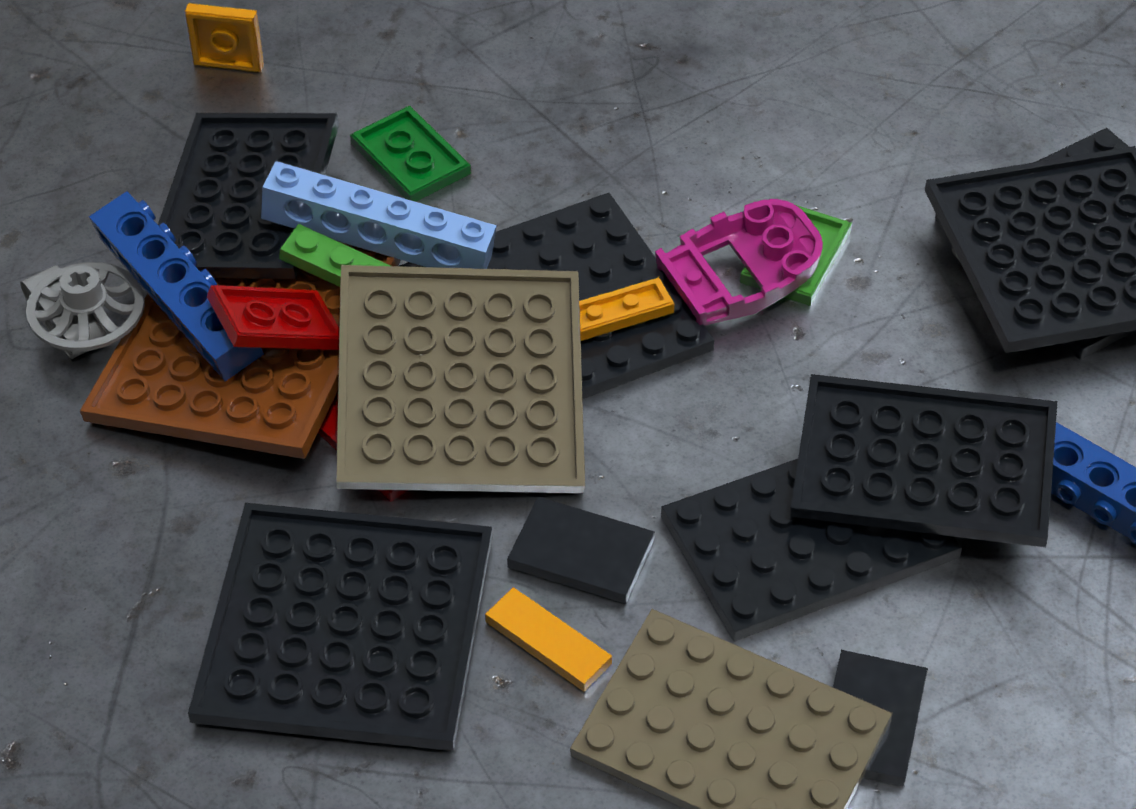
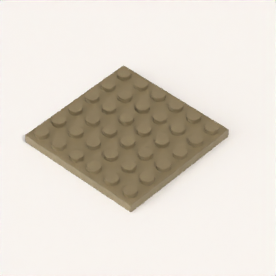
(460, 380)

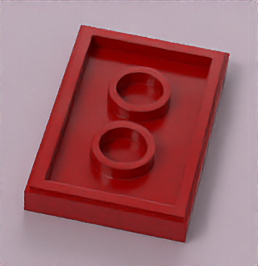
(274, 317)

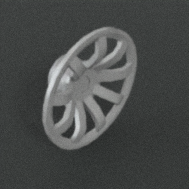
(81, 295)

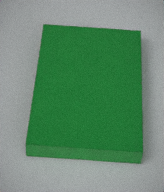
(410, 154)

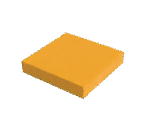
(224, 37)

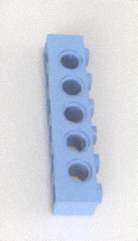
(375, 220)

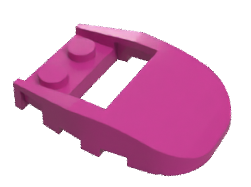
(771, 241)

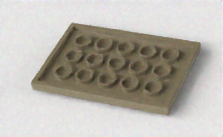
(726, 726)

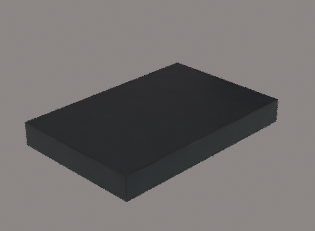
(581, 549)
(894, 688)

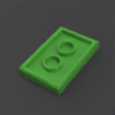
(834, 235)

